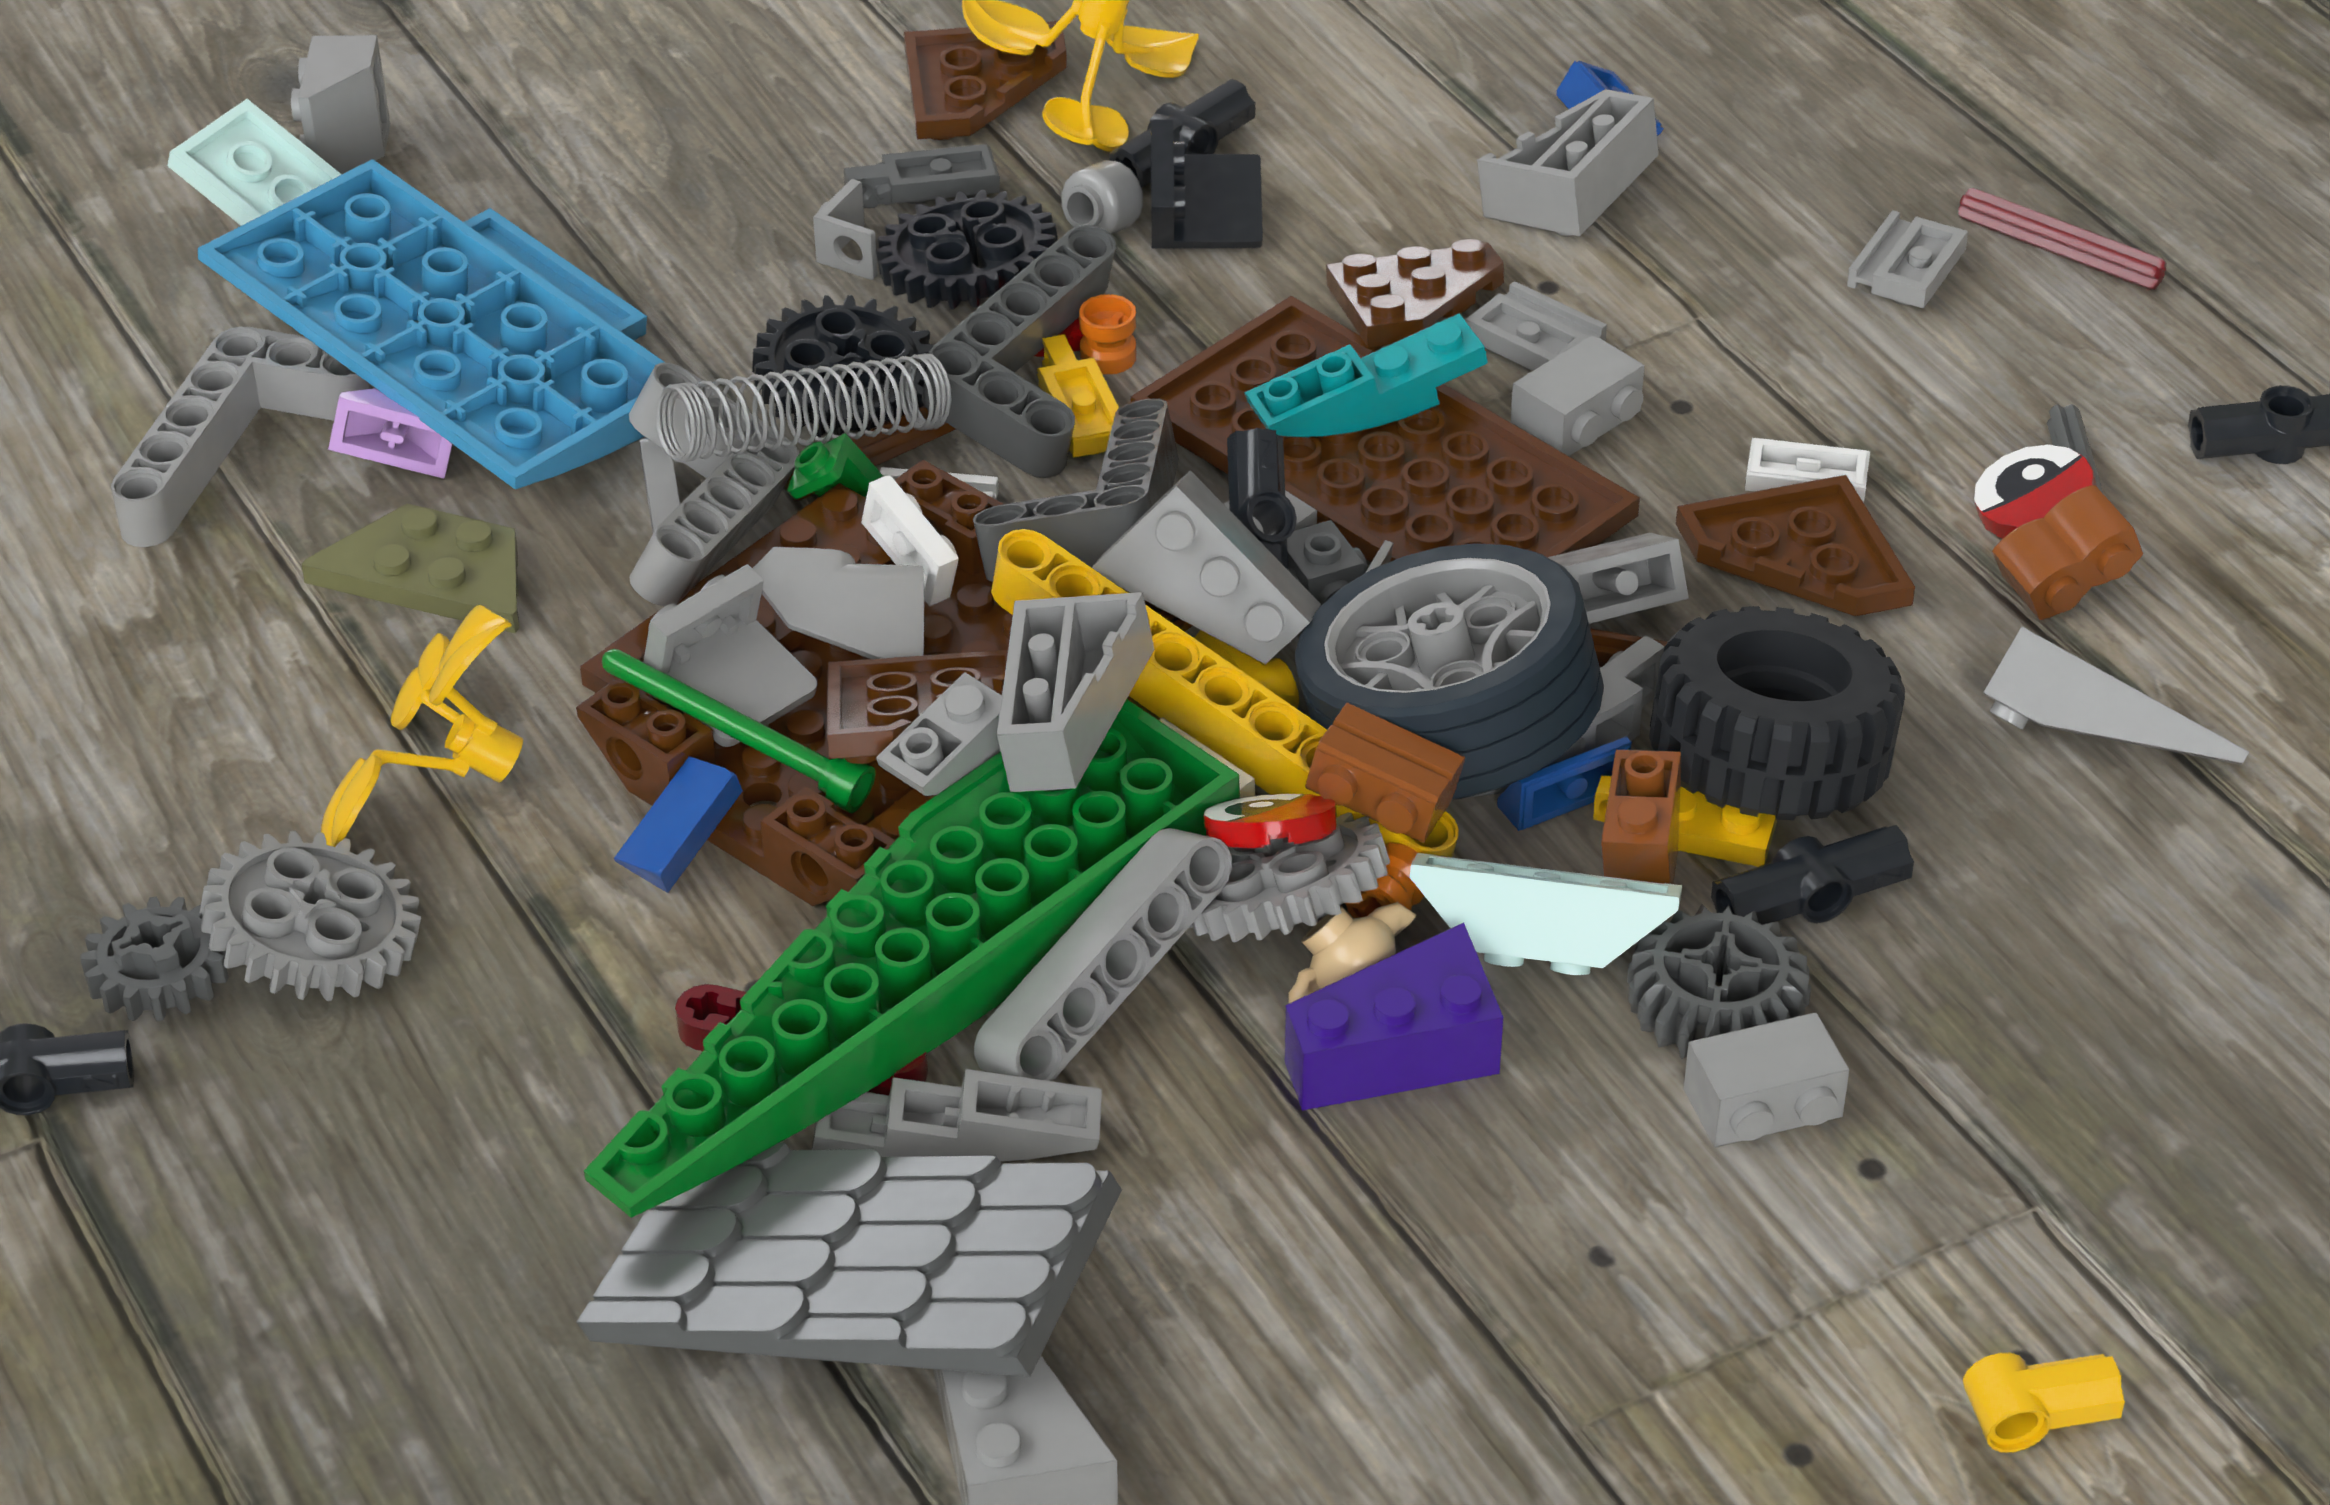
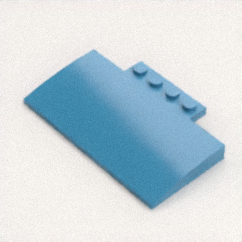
(450, 320)

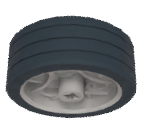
(1464, 650)

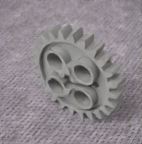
(1295, 882)
(310, 915)

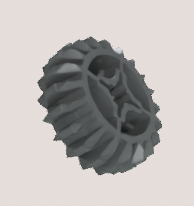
(1683, 960)

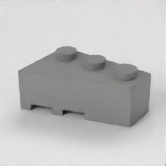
(1573, 169)
(1210, 572)
(1066, 683)
(1023, 1441)

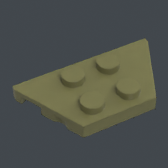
(425, 564)

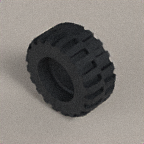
(1777, 712)

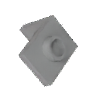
(840, 222)

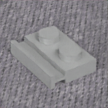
(1908, 259)
(1531, 326)

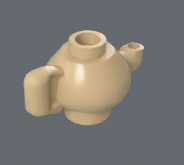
(1348, 945)

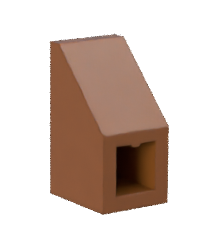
(1643, 816)

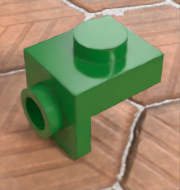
(827, 464)

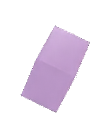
(385, 432)

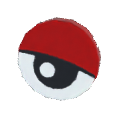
(2028, 485)
(1258, 819)

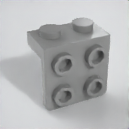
(727, 653)

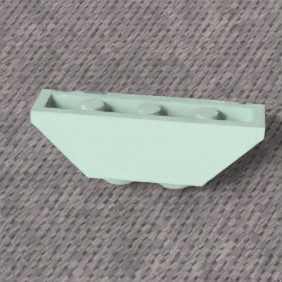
(1543, 912)

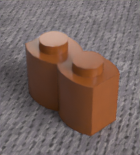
(2068, 552)

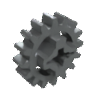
(152, 960)

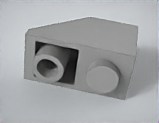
(947, 738)

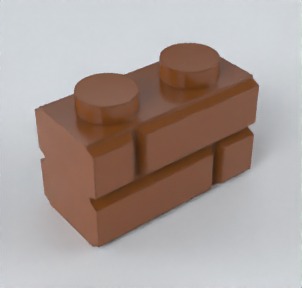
(1384, 772)

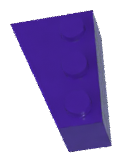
(1396, 1026)

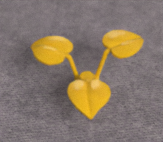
(1145, 49)
(473, 737)

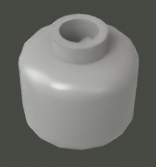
(1102, 197)

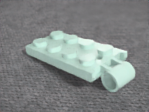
(248, 163)

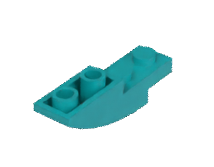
(1357, 393)

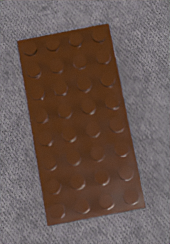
(1417, 481)

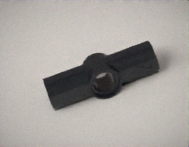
(1197, 125)
(2272, 428)
(1259, 488)
(1816, 877)
(40, 1066)

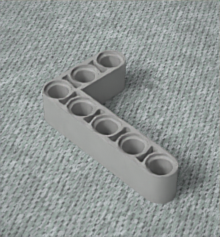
(209, 414)
(720, 509)

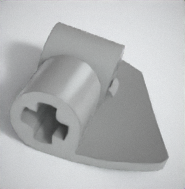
(845, 603)

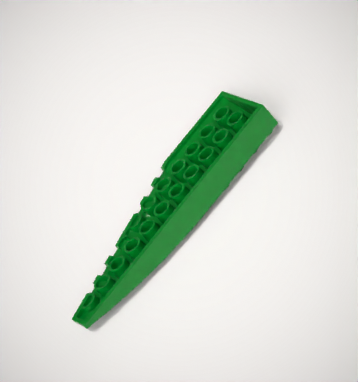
(912, 953)

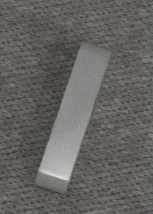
(1103, 955)

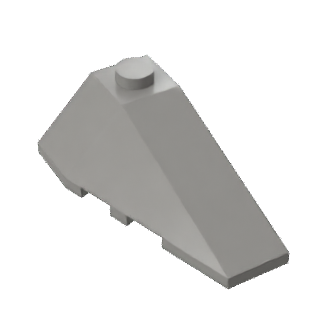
(2070, 695)

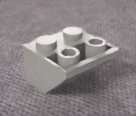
(342, 100)

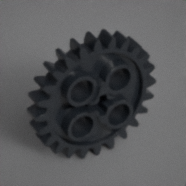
(939, 263)
(834, 337)

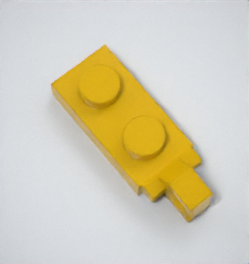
(1083, 390)
(1710, 828)

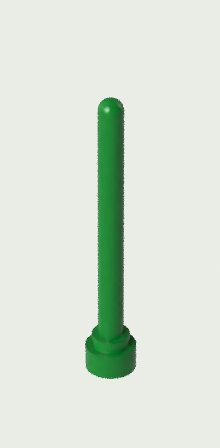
(842, 781)

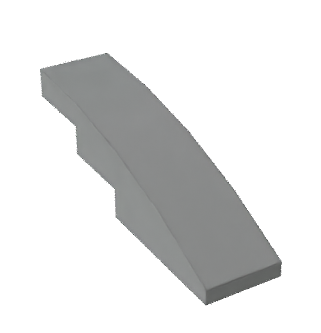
(981, 1118)

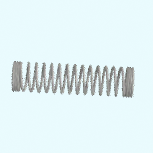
(905, 399)

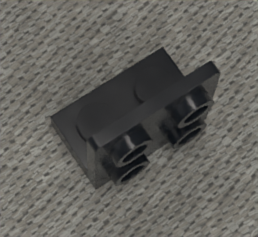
(1202, 196)

